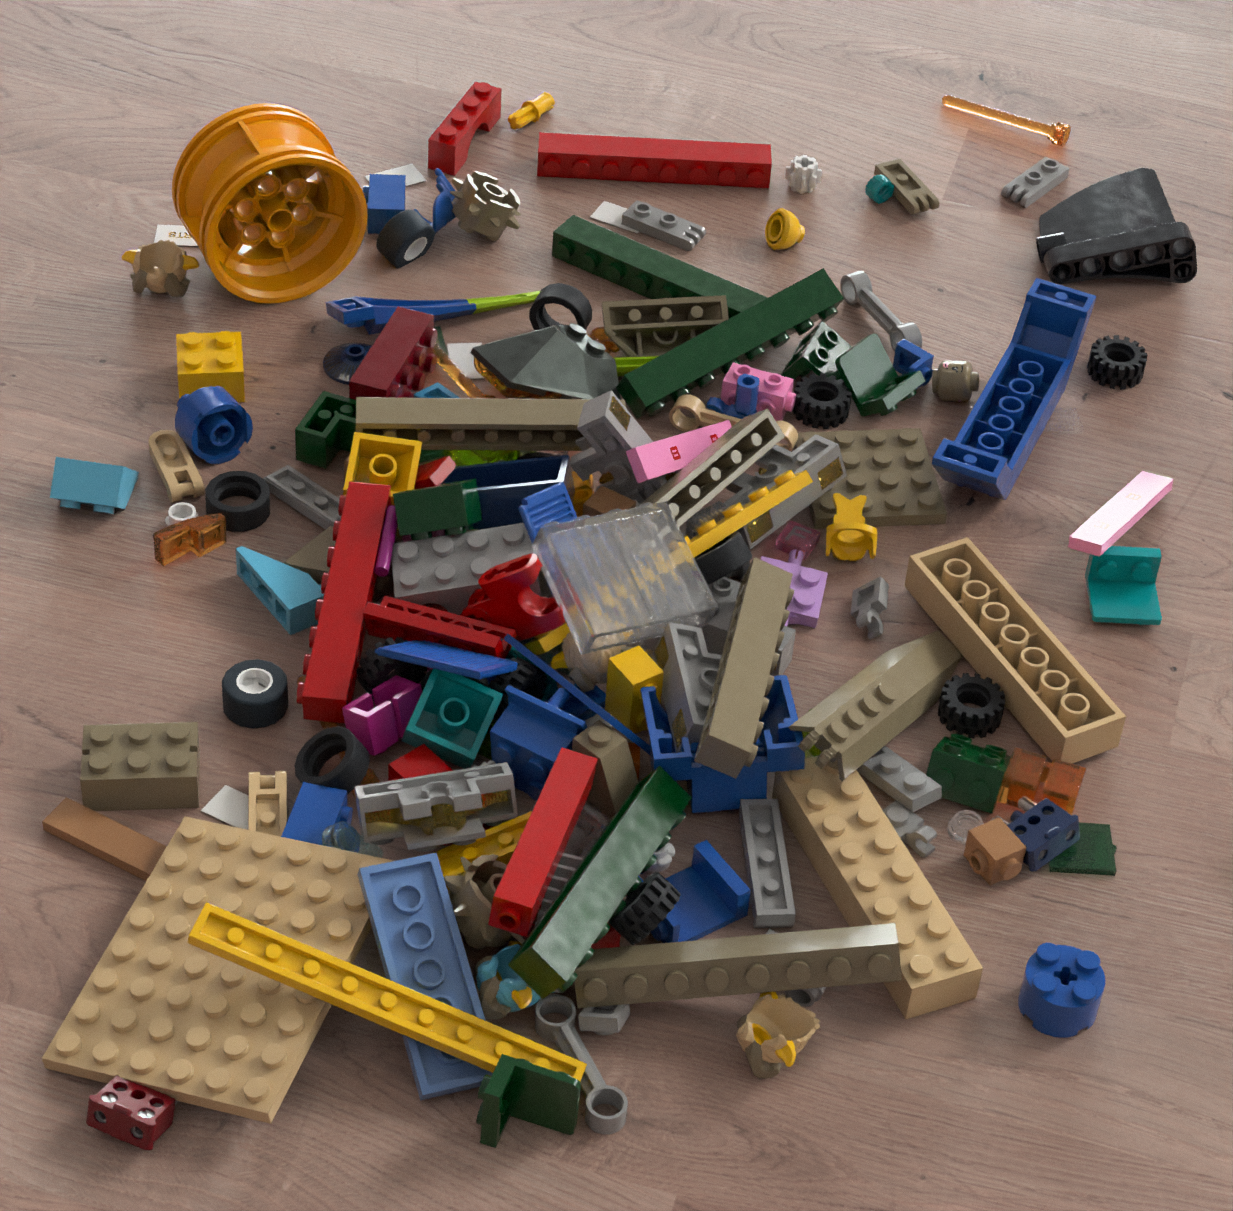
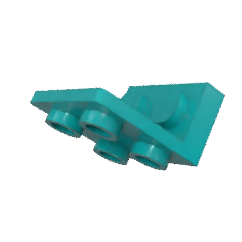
(1124, 585)

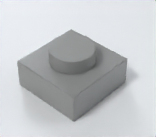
(604, 1019)

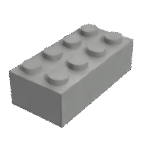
(449, 566)

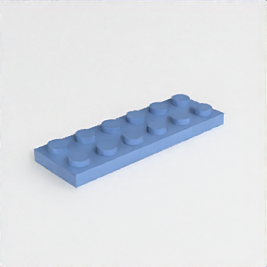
(424, 953)

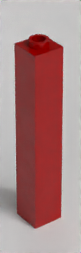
(542, 842)

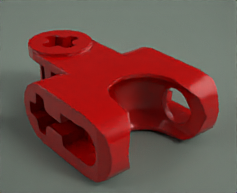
(510, 602)

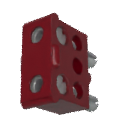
(131, 1112)

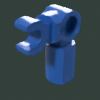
(745, 398)

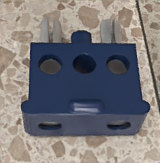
(1043, 830)

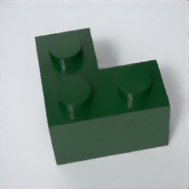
(326, 429)
(440, 507)

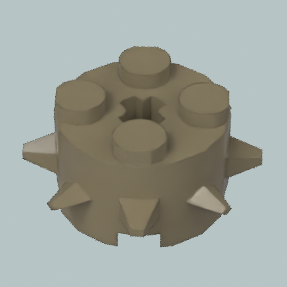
(484, 205)
(472, 901)

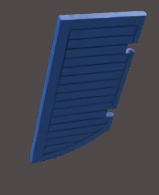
(578, 693)

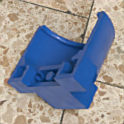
(715, 790)

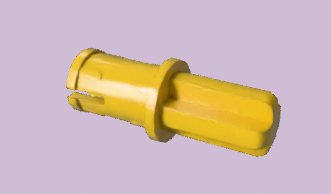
(531, 111)

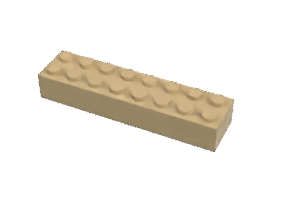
(1014, 648)
(878, 883)

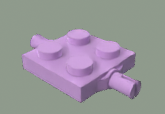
(807, 587)

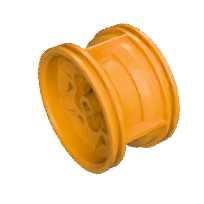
(256, 211)

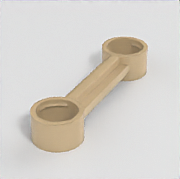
(707, 417)

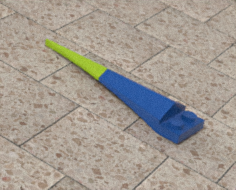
(376, 312)

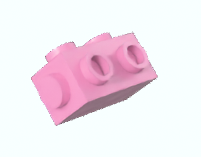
(773, 393)

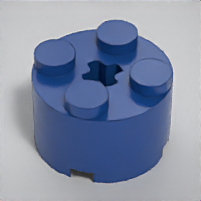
(213, 424)
(1061, 989)

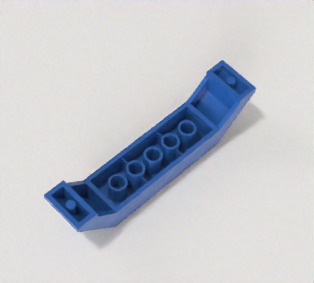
(1019, 392)

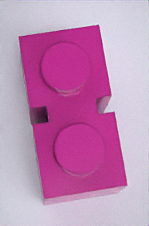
(384, 724)

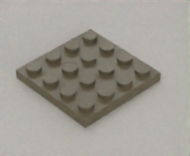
(890, 471)

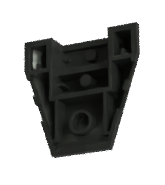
(552, 360)

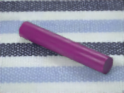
(386, 543)

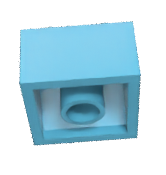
(92, 484)

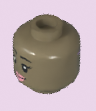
(954, 381)

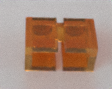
(1028, 769)

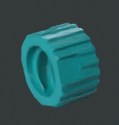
(879, 189)

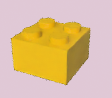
(210, 361)

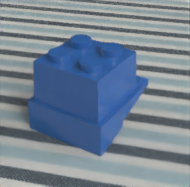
(531, 737)

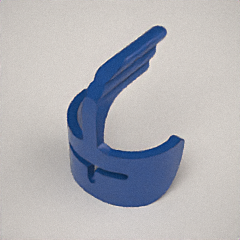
(443, 203)

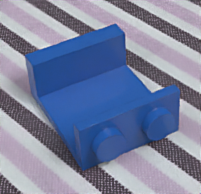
(708, 900)

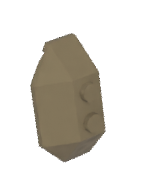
(662, 324)

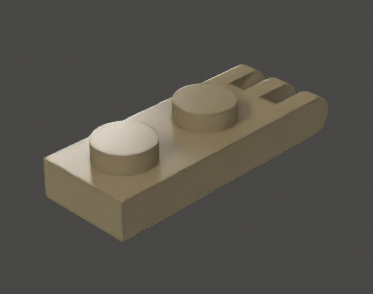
(907, 187)

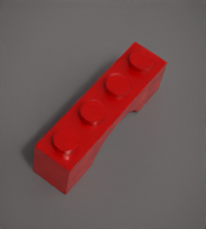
(451, 140)

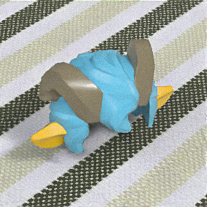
(500, 986)

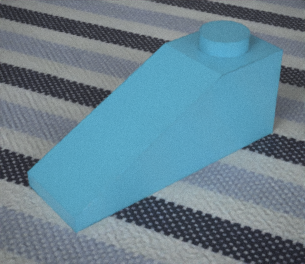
(281, 588)

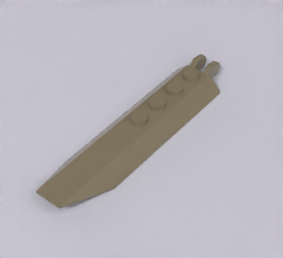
(878, 702)

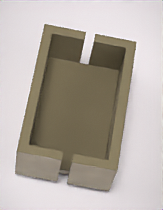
(140, 766)

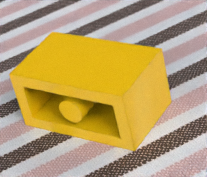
(625, 678)

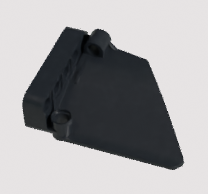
(1116, 232)

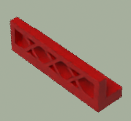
(418, 622)

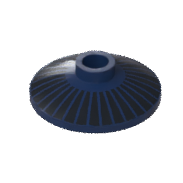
(344, 360)

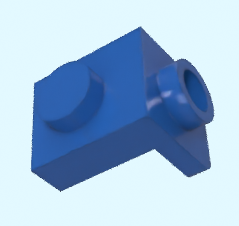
(913, 358)

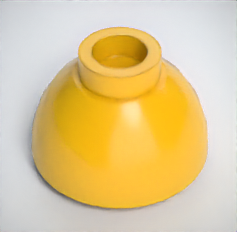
(783, 230)

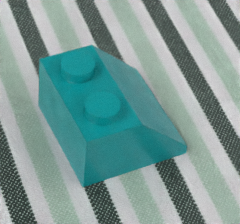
(452, 717)

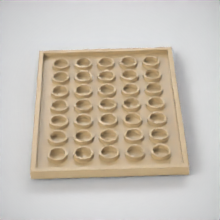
(193, 1018)

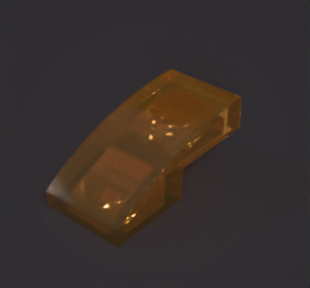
(195, 534)

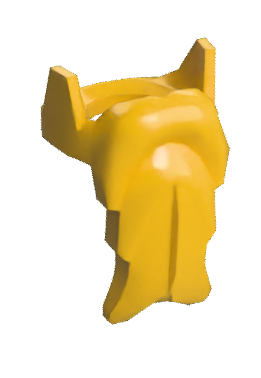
(849, 535)

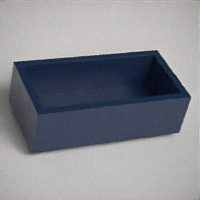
(506, 483)

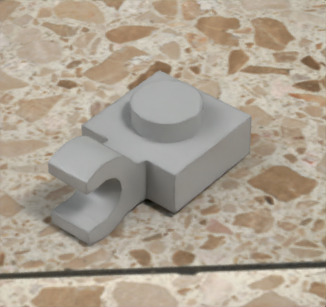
(868, 603)
(911, 828)

